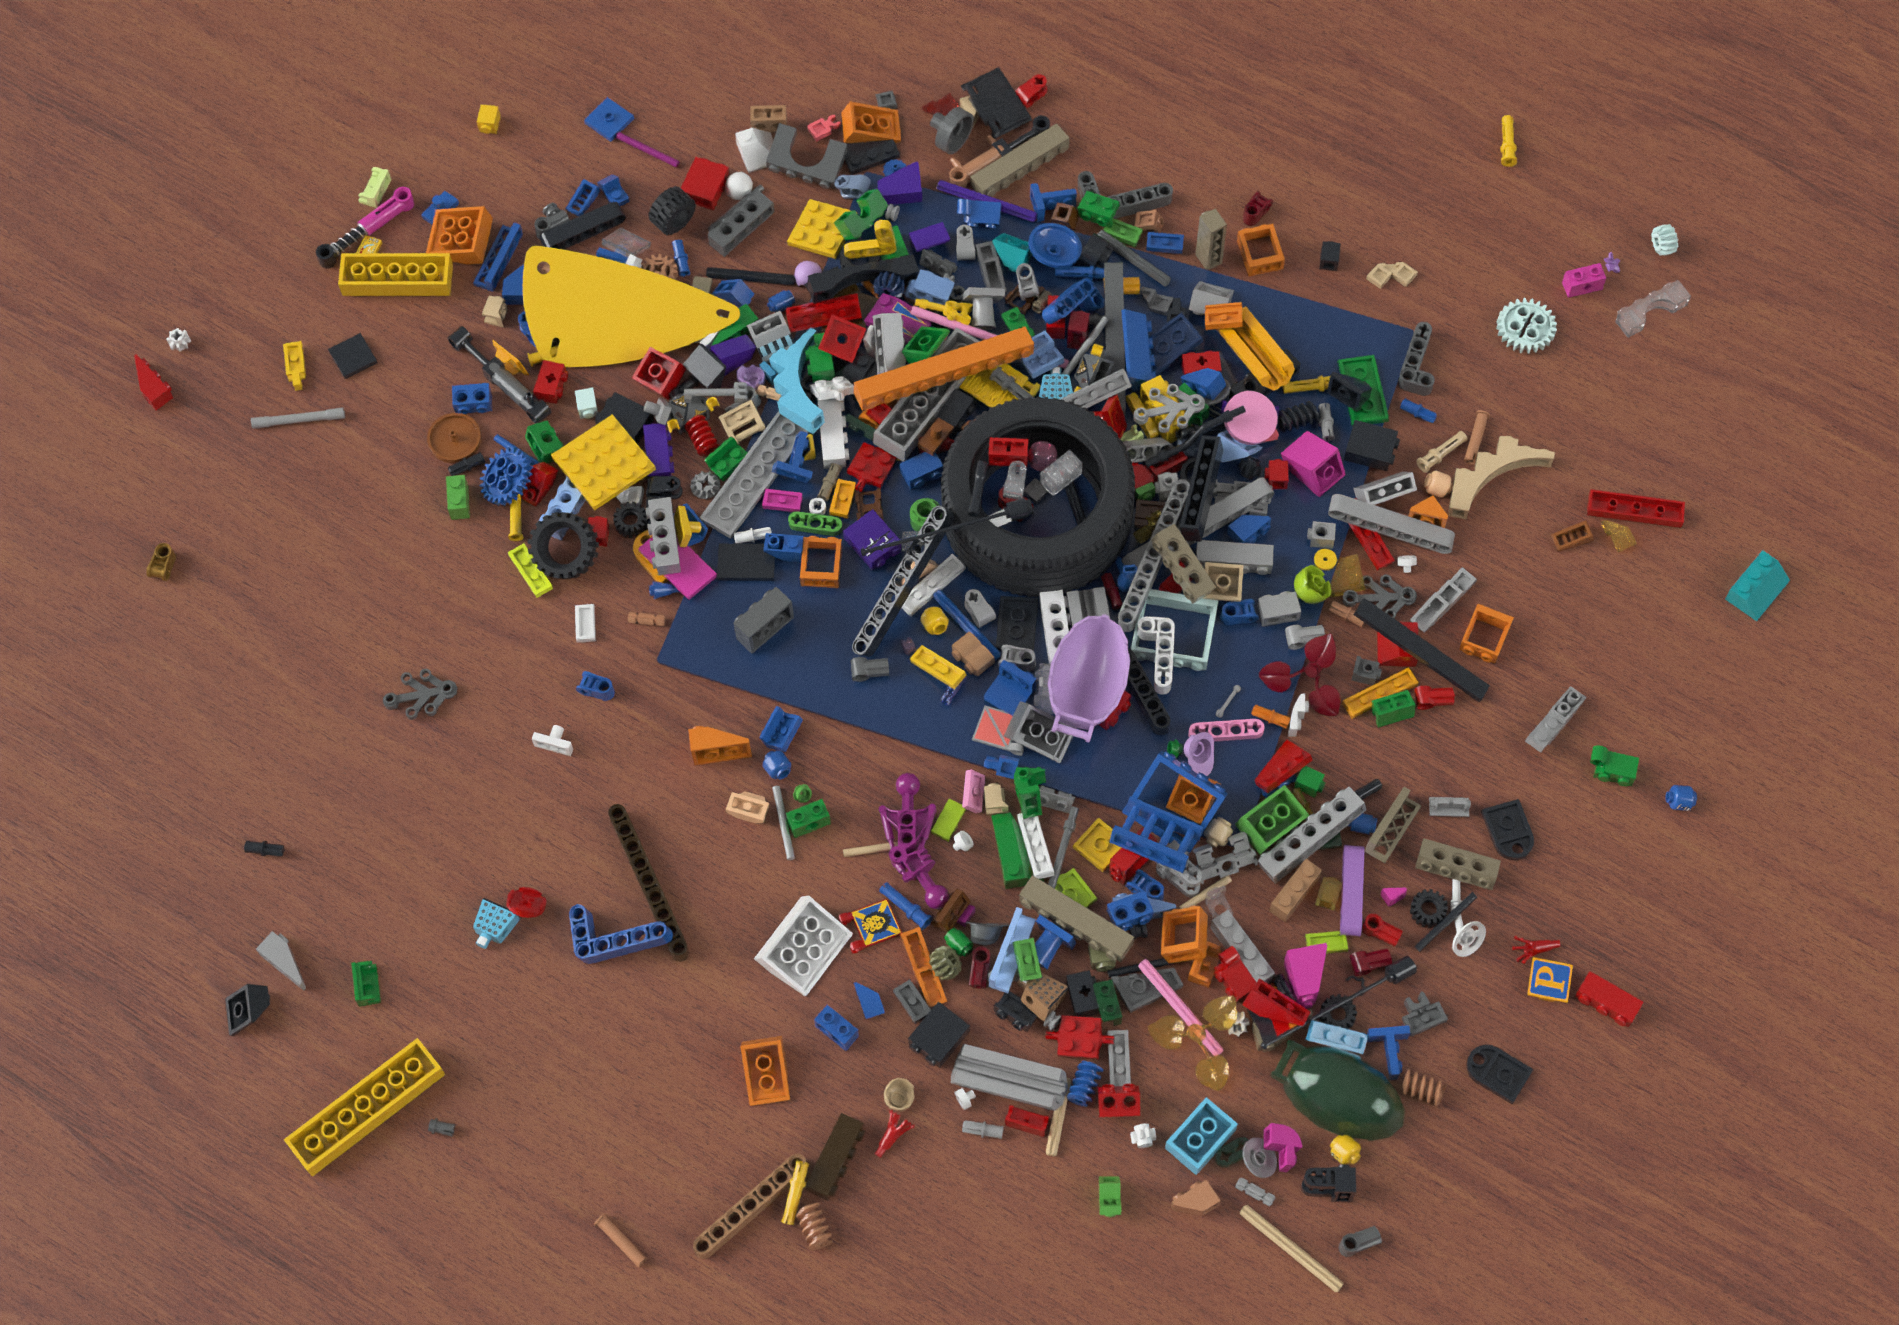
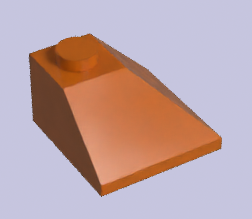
(1190, 800)

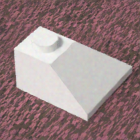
(754, 147)

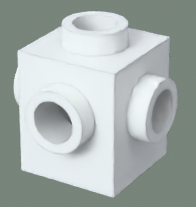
(1165, 484)

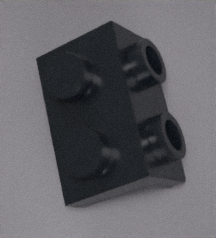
(1015, 1011)

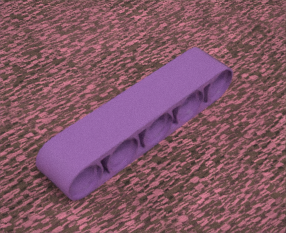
(1352, 890)

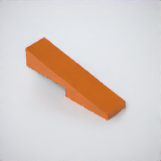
(919, 959)

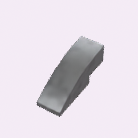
(989, 265)

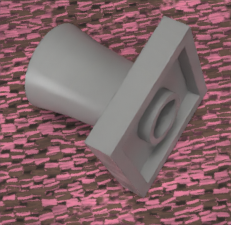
(983, 305)

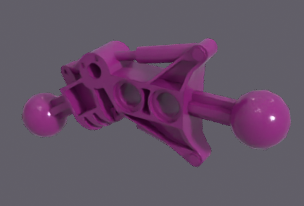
(915, 862)

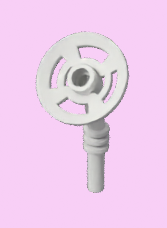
(1465, 934)

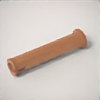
(1476, 436)
(620, 1240)

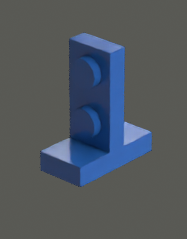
(1049, 200)
(793, 469)
(1389, 1035)

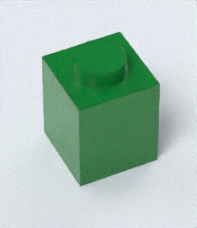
(1310, 781)

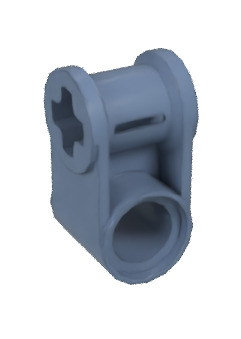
(852, 185)

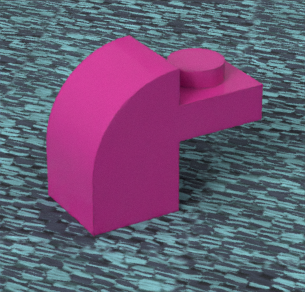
(1285, 1141)

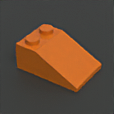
(870, 123)
(714, 745)
(765, 1070)

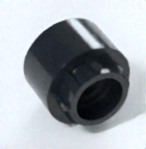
(1096, 251)

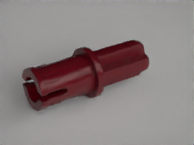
(1112, 591)

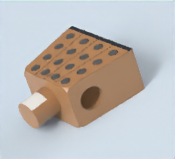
(1043, 995)

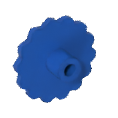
(893, 166)

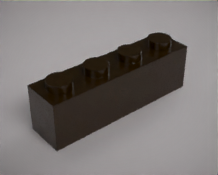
(834, 1157)

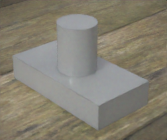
(660, 410)

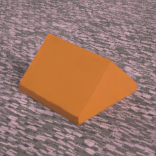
(1430, 512)

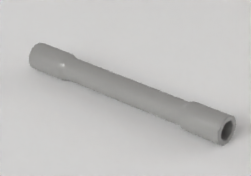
(329, 414)

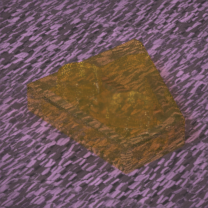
(1347, 576)

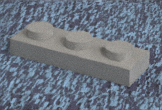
(1119, 1058)

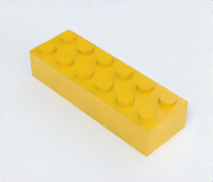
(395, 274)

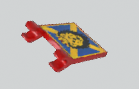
(874, 924)

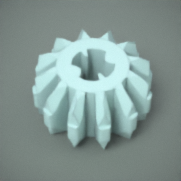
(1664, 239)

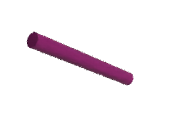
(647, 149)

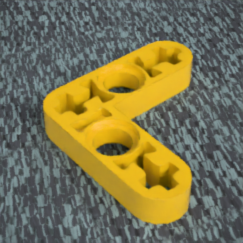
(882, 245)

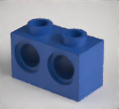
(472, 394)
(1127, 906)
(836, 1028)

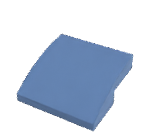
(1044, 356)

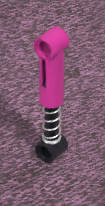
(366, 226)

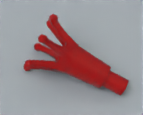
(1535, 947)
(892, 1133)

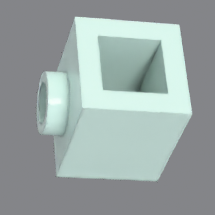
(586, 403)

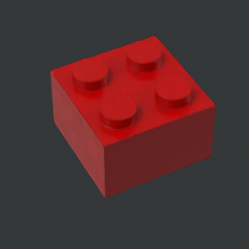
(659, 373)

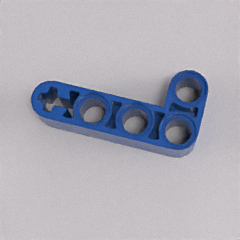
(1081, 293)

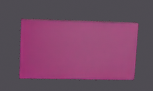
(694, 571)

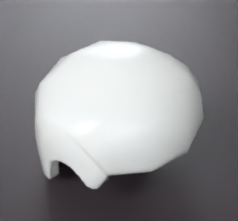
(738, 185)

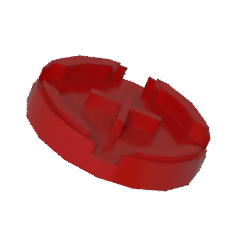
(526, 902)

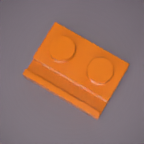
(1223, 316)

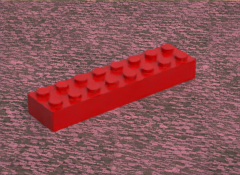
(1636, 508)

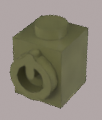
(1100, 961)

